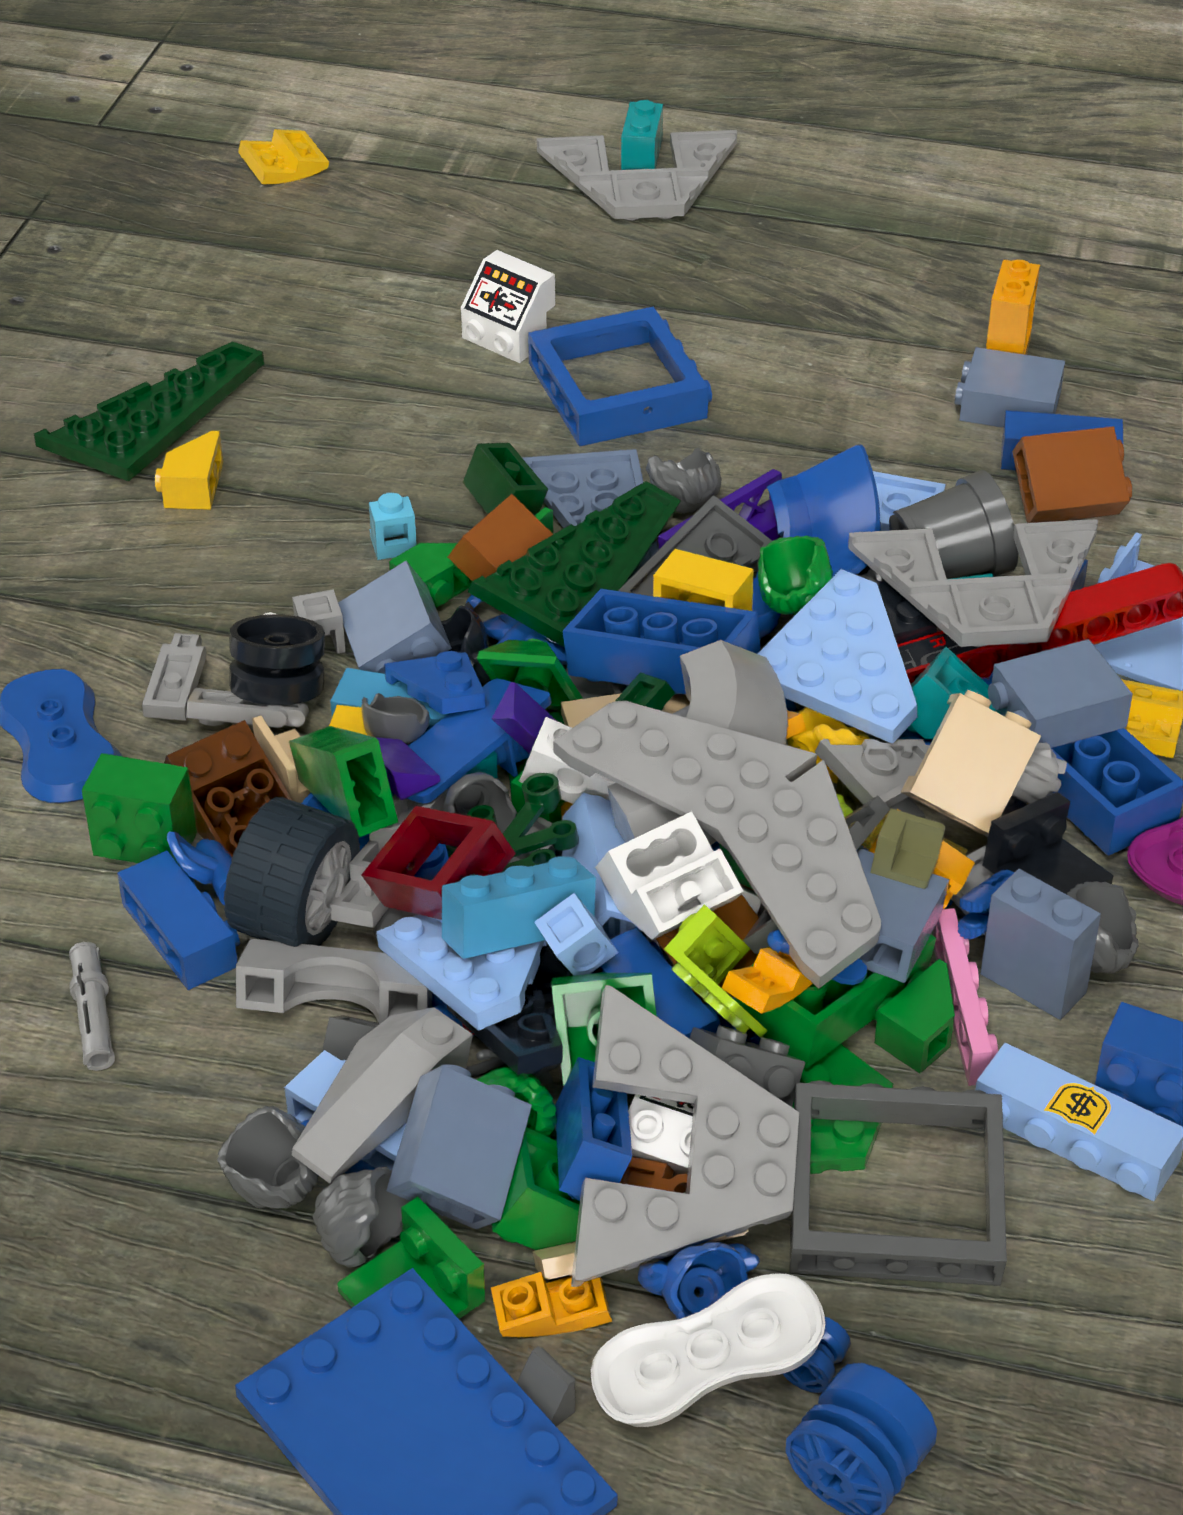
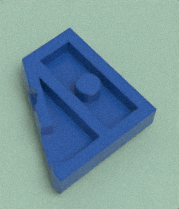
(441, 681)

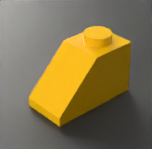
(191, 473)

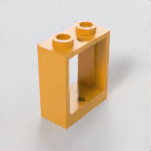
(1013, 307)

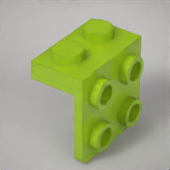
(704, 956)

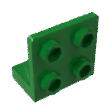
(433, 1253)

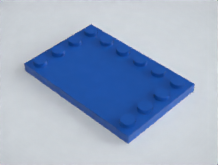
(416, 1418)

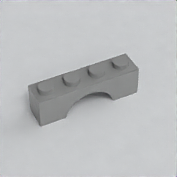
(283, 976)

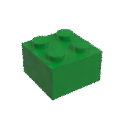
(135, 806)

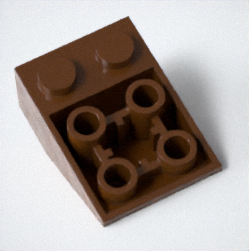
(228, 782)

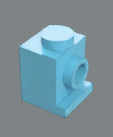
(392, 518)

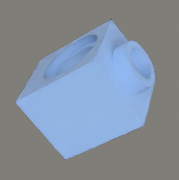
(576, 936)

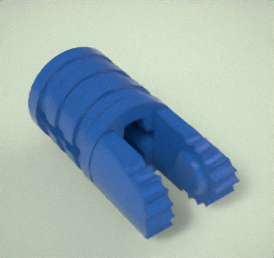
(978, 904)

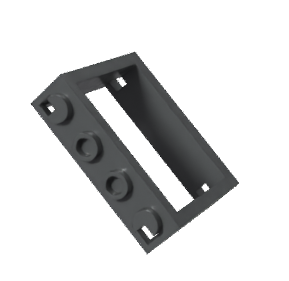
(889, 1254)

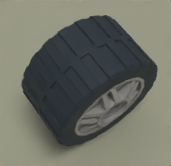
(289, 872)

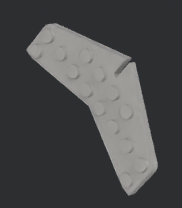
(761, 805)

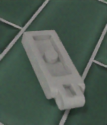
(174, 677)
(219, 706)

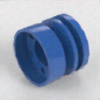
(861, 1440)

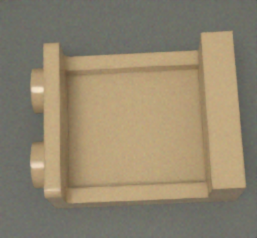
(973, 762)

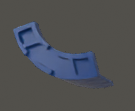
(830, 504)

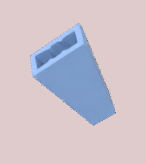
(596, 837)

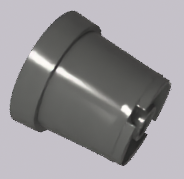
(968, 525)

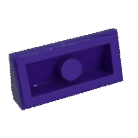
(520, 716)
(405, 769)

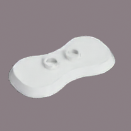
(668, 1365)

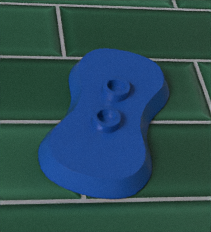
(56, 730)

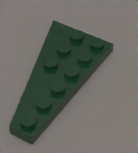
(147, 419)
(572, 565)

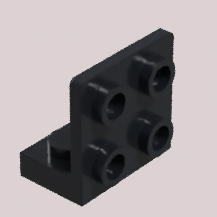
(1034, 843)

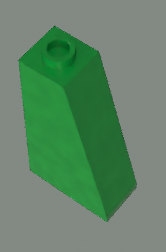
(346, 776)

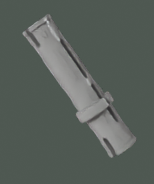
(90, 991)

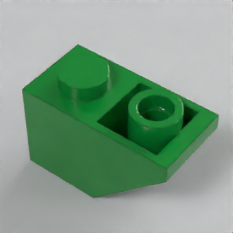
(435, 569)
(919, 1019)

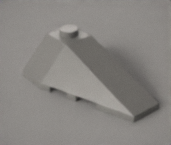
(377, 1088)

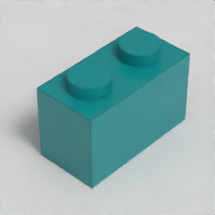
(642, 135)

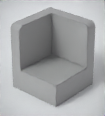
(325, 611)

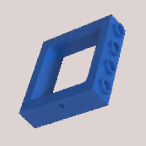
(624, 413)

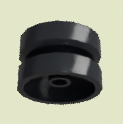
(276, 659)

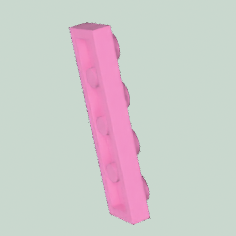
(971, 1013)

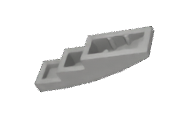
(358, 902)

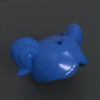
(709, 1268)

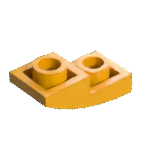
(541, 1309)

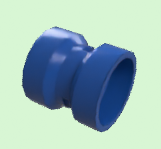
(819, 1368)

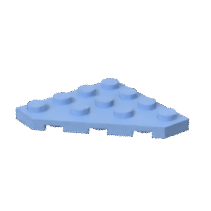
(845, 659)
(477, 987)

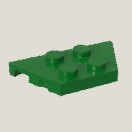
(842, 1143)

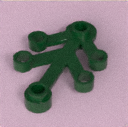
(541, 797)

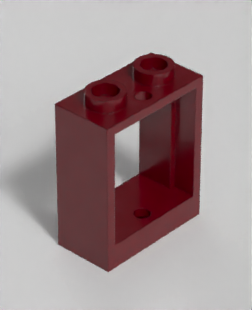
(480, 852)

